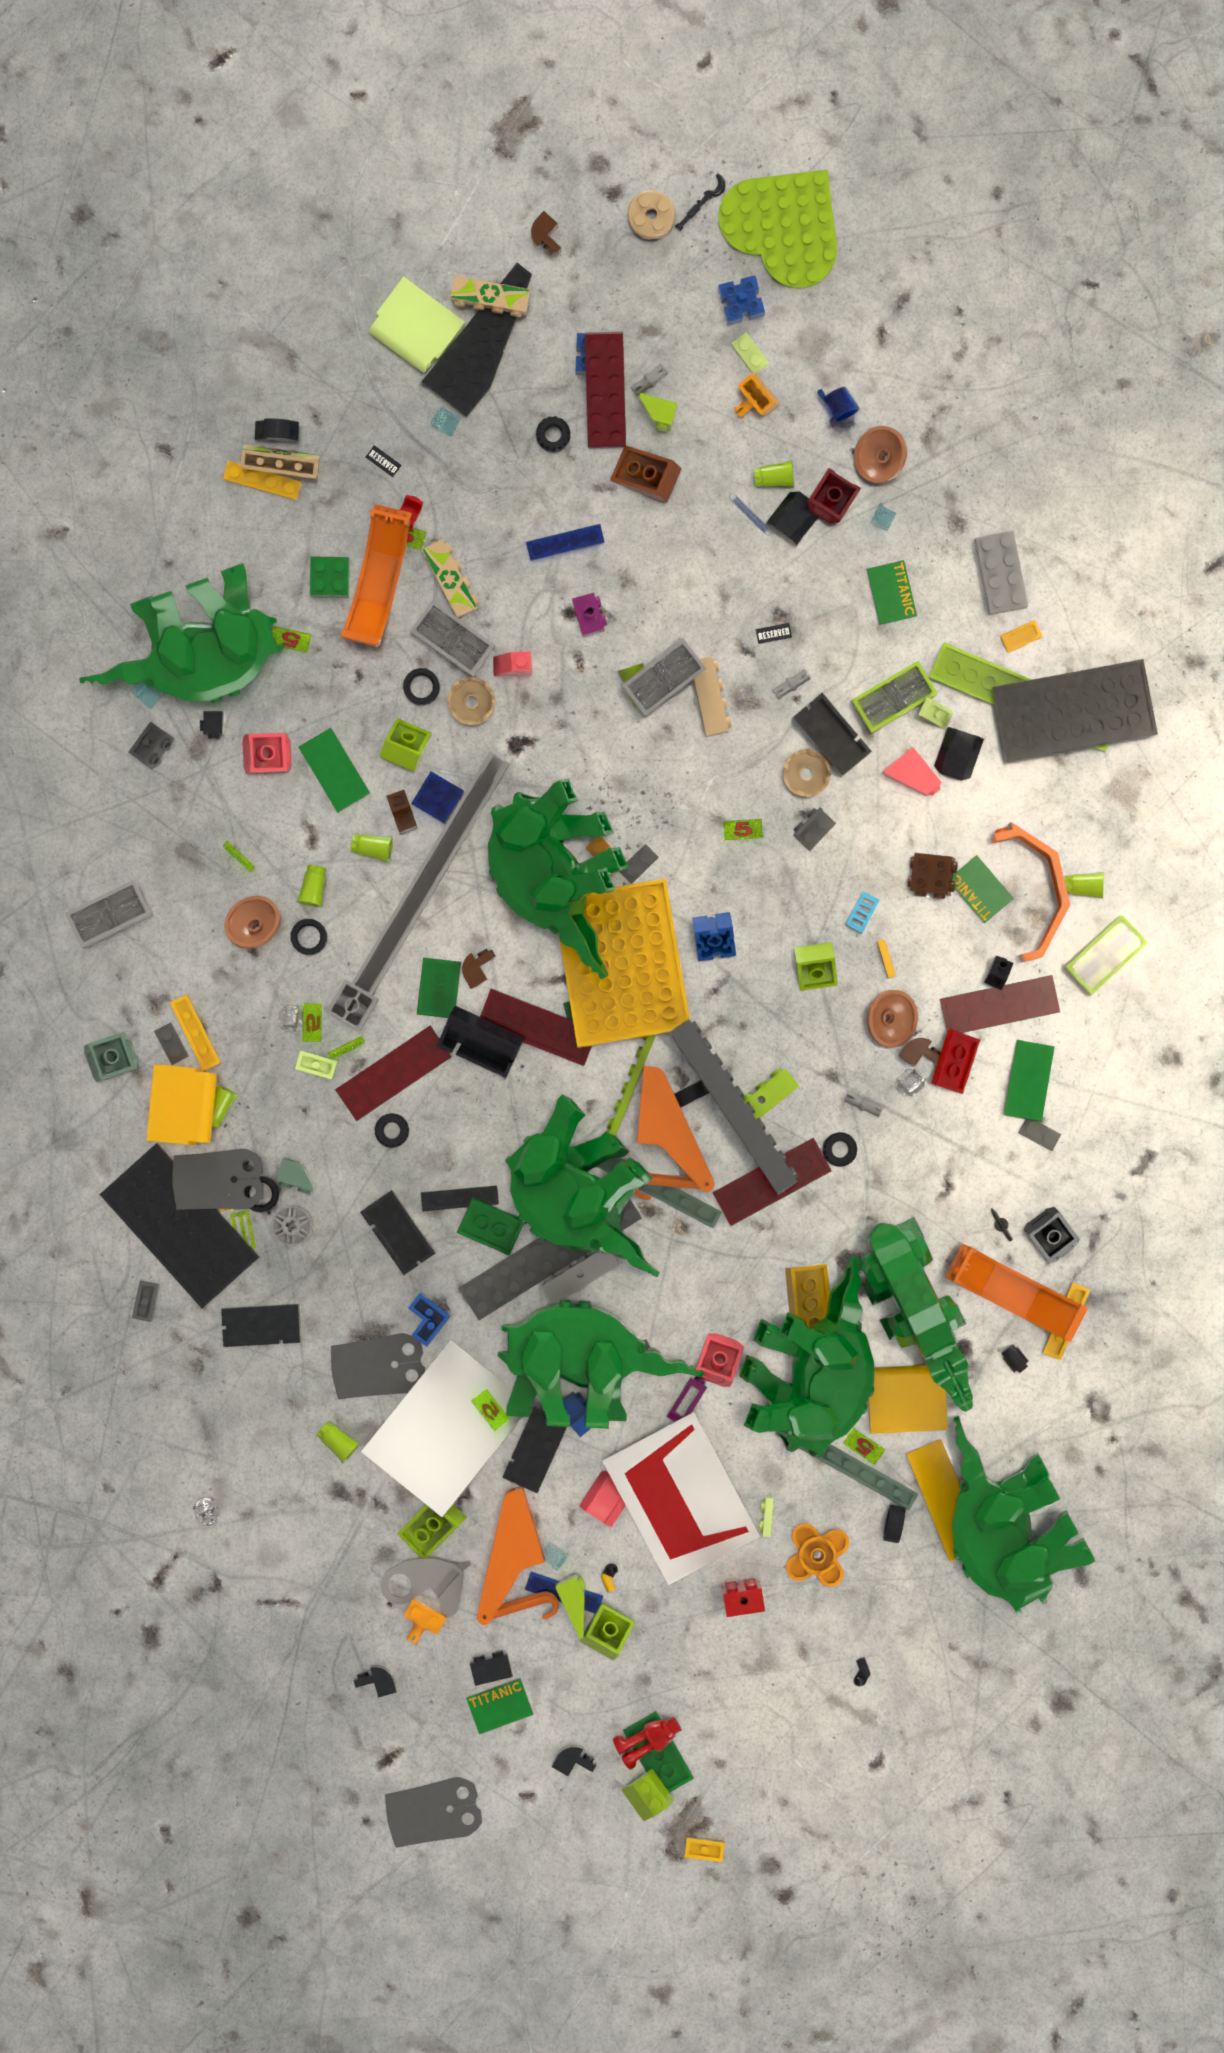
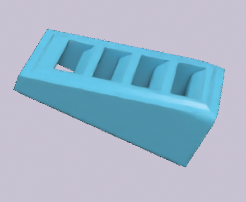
(855, 926)

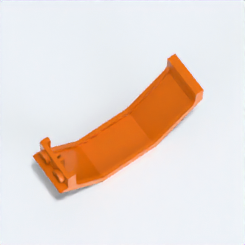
(378, 575)
(1058, 881)
(1016, 1292)

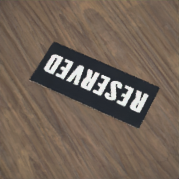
(383, 461)
(773, 633)

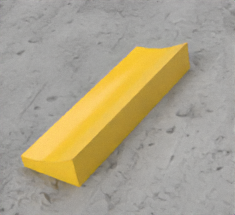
(808, 1292)
(938, 1486)

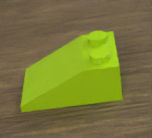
(429, 1530)
(573, 1596)

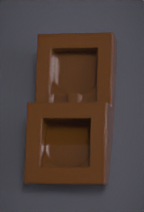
(402, 812)

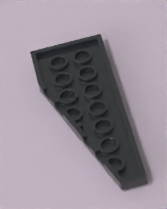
(472, 360)

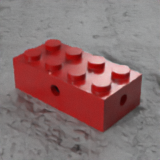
(743, 1598)

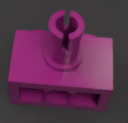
(588, 614)

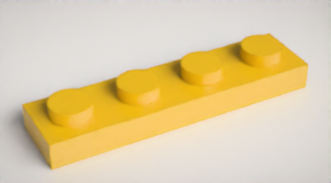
(262, 481)
(195, 1032)
(1056, 1345)

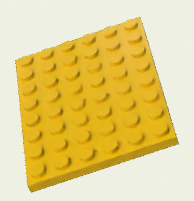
(642, 959)

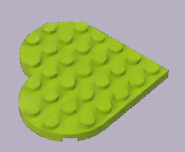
(786, 223)

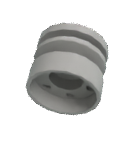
(303, 1221)

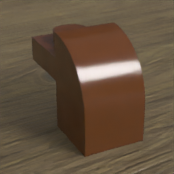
(541, 232)
(471, 967)
(916, 1048)

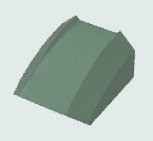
(110, 1056)

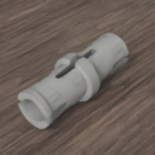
(649, 380)
(791, 683)
(863, 1103)

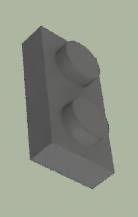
(639, 863)
(171, 1043)
(1039, 1134)
(145, 1301)

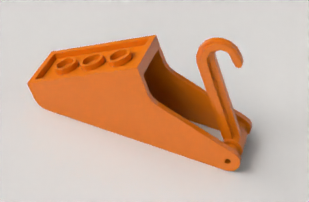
(665, 1125)
(514, 1549)

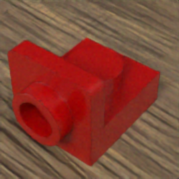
(413, 505)

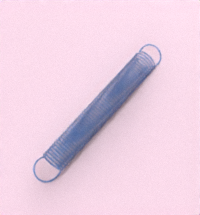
(752, 513)

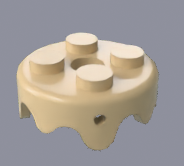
(651, 228)
(471, 688)
(820, 773)

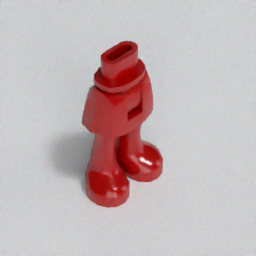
(658, 1733)

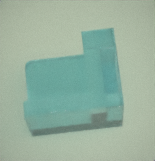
(445, 421)
(883, 517)
(147, 695)
(554, 1555)

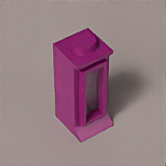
(687, 1399)

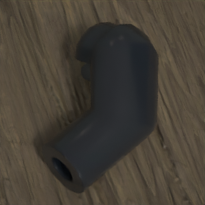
(863, 1673)

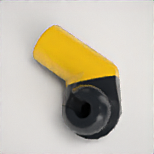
(607, 1576)

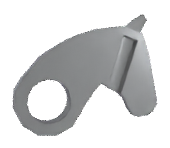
(424, 1573)

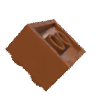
(646, 473)

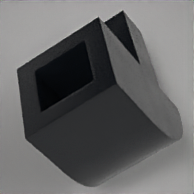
(276, 429)
(381, 1677)
(569, 1756)

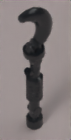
(708, 194)

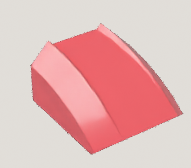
(266, 753)
(720, 1359)
(603, 1500)

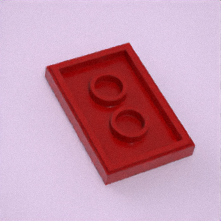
(955, 1061)

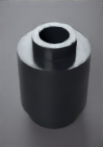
(1015, 1359)

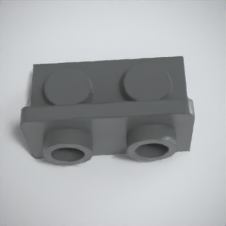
(151, 745)
(814, 828)

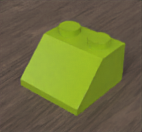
(659, 411)
(405, 744)
(816, 966)
(607, 1632)
(648, 1795)

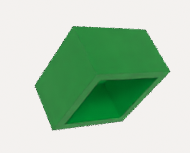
(330, 577)

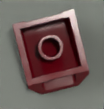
(832, 497)

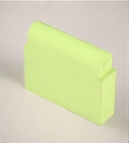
(415, 325)

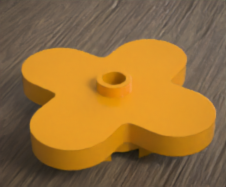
(826, 1566)

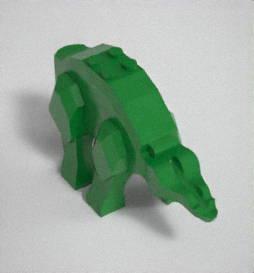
(200, 657)
(542, 876)
(565, 1200)
(922, 1318)
(583, 1348)
(828, 1373)
(996, 1534)

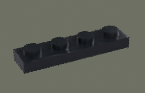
(458, 1198)

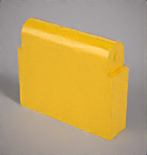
(181, 1105)
(906, 1401)

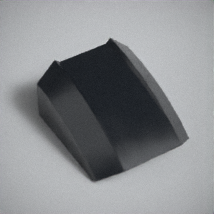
(793, 517)
(958, 754)
(1051, 1234)

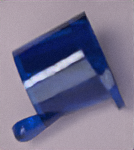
(839, 403)

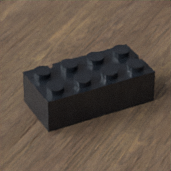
(831, 735)
(480, 1041)
(398, 1232)
(261, 1325)
(534, 1452)

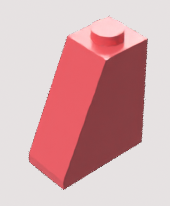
(513, 664)
(913, 773)

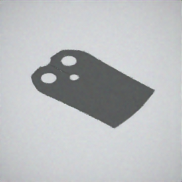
(205, 1180)
(366, 1367)
(421, 1812)

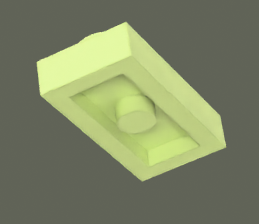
(750, 353)
(935, 713)
(316, 1065)
(765, 1524)

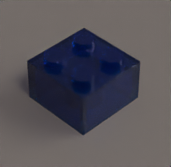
(437, 797)

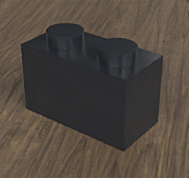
(491, 1668)

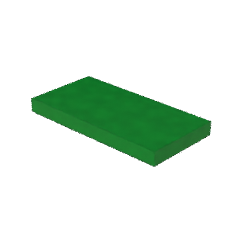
(334, 770)
(1029, 1080)
(666, 1763)

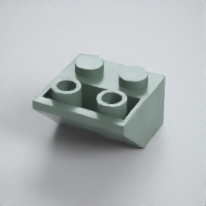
(295, 1174)

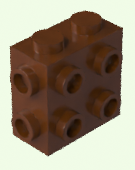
(932, 875)

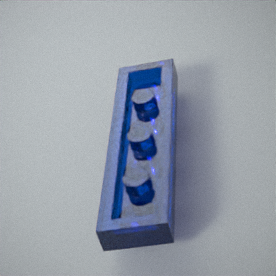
(565, 542)
(540, 1583)

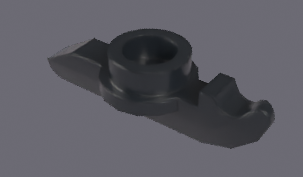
(1001, 1225)

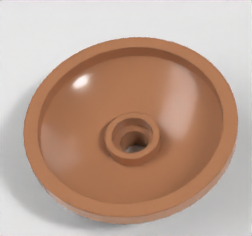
(871, 453)
(246, 916)
(900, 1020)

